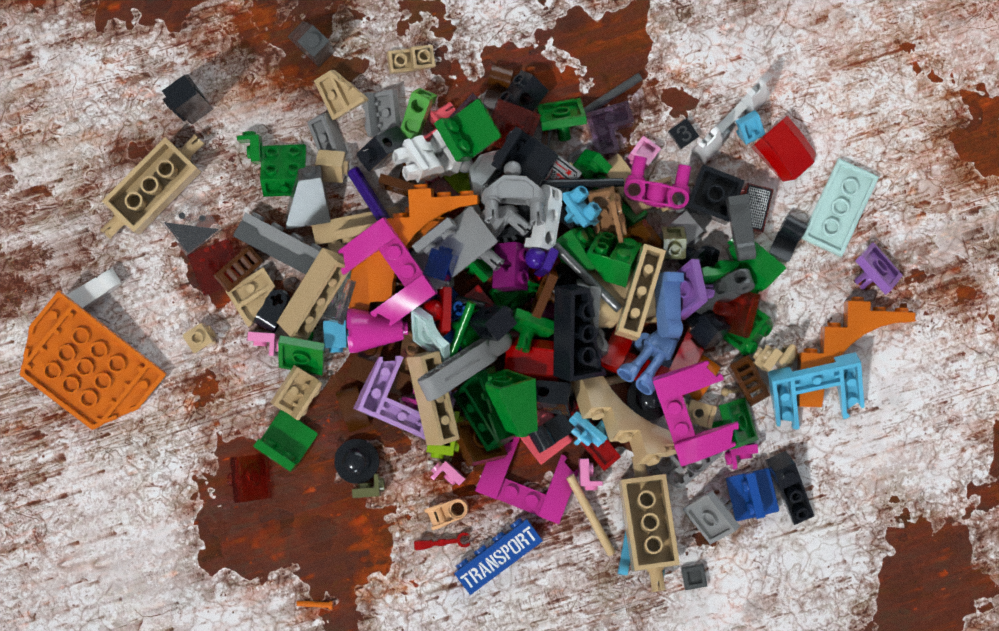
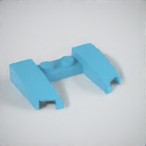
(843, 373)

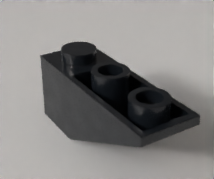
(790, 487)

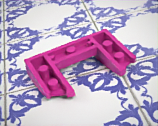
(416, 284)
(670, 392)
(547, 506)

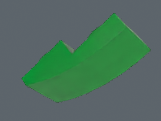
(720, 270)

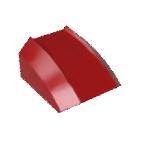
(785, 150)
(536, 363)

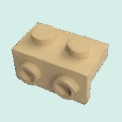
(296, 392)

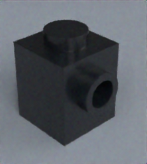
(710, 330)

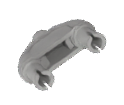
(481, 172)
(514, 190)
(507, 215)

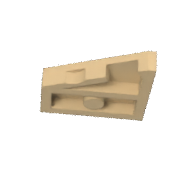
(338, 94)
(251, 294)

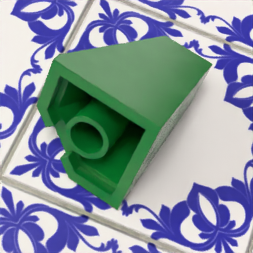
(763, 268)
(514, 401)

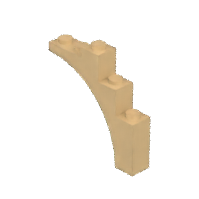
(621, 423)

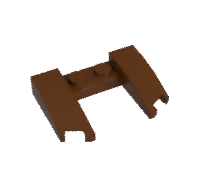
(364, 362)

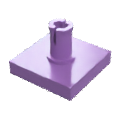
(877, 269)
(693, 290)

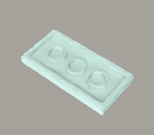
(839, 207)

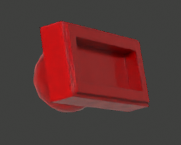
(441, 310)

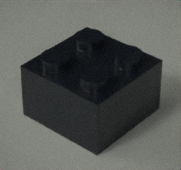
(710, 192)

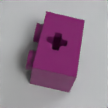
(514, 272)

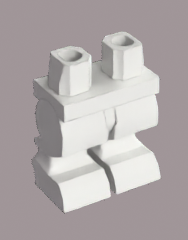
(425, 159)

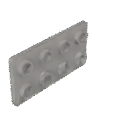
(464, 234)

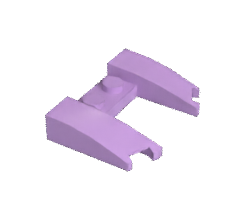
(375, 403)

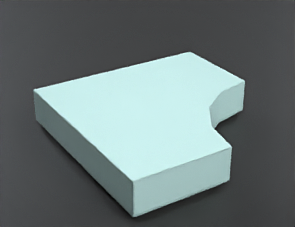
(426, 334)

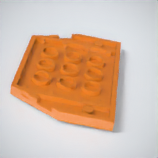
(86, 364)

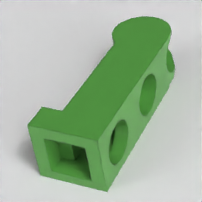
(417, 112)

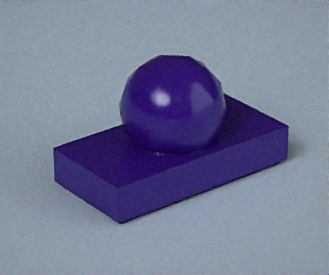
(541, 260)

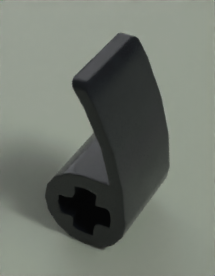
(788, 237)
(551, 432)

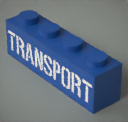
(498, 556)

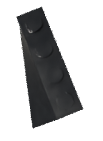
(186, 100)
(575, 335)

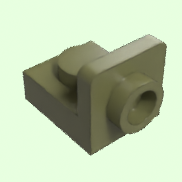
(674, 242)
(366, 490)

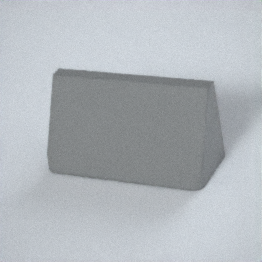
(326, 133)

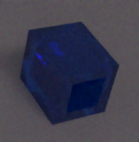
(441, 263)

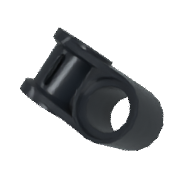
(270, 311)

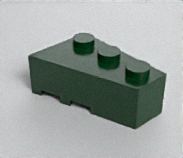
(481, 412)

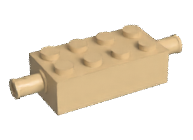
(151, 186)
(649, 524)

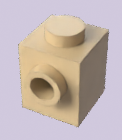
(332, 165)

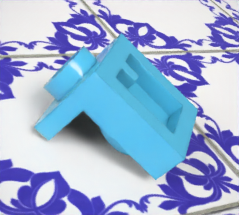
(750, 127)

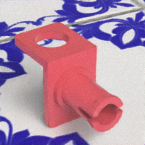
(443, 112)

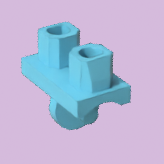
(577, 208)
(586, 431)

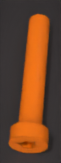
(329, 605)

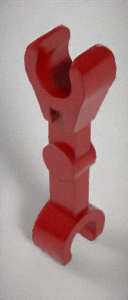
(425, 544)

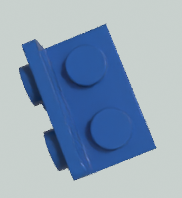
(752, 494)

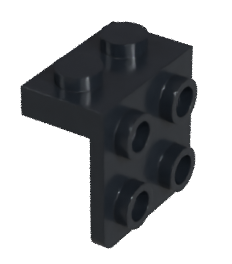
(531, 154)

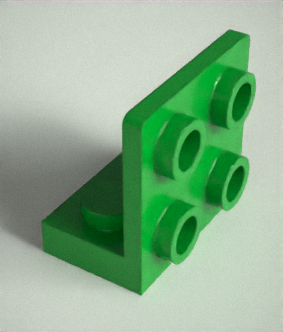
(468, 131)
(280, 168)
(286, 441)

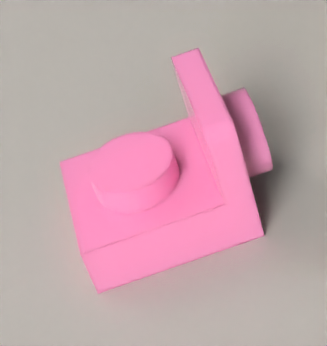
(645, 149)
(261, 339)
(585, 471)
(452, 474)

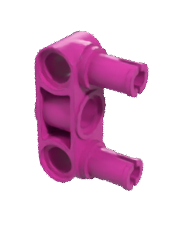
(656, 193)

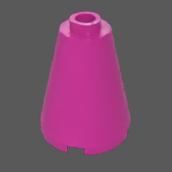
(371, 332)

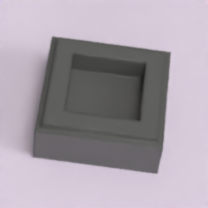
(694, 576)

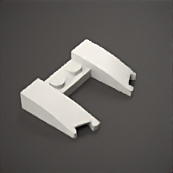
(713, 141)

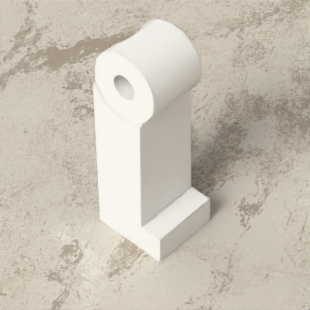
(546, 234)
(95, 289)

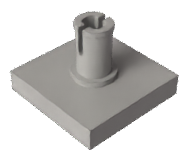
(712, 516)

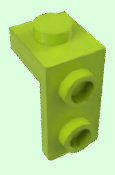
(439, 451)

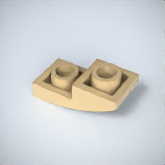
(411, 59)
(766, 358)

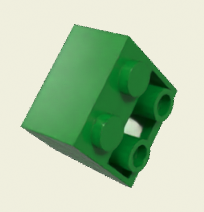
(577, 243)
(614, 259)

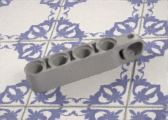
(462, 366)

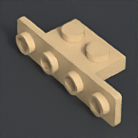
(346, 227)

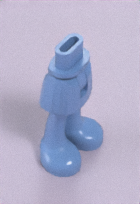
(661, 349)

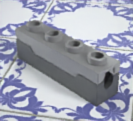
(276, 243)

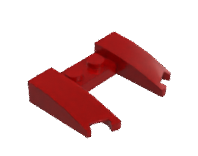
(620, 350)

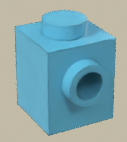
(335, 336)

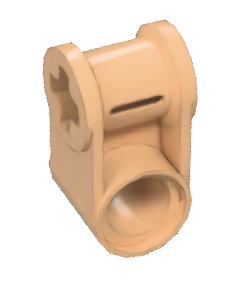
(445, 513)

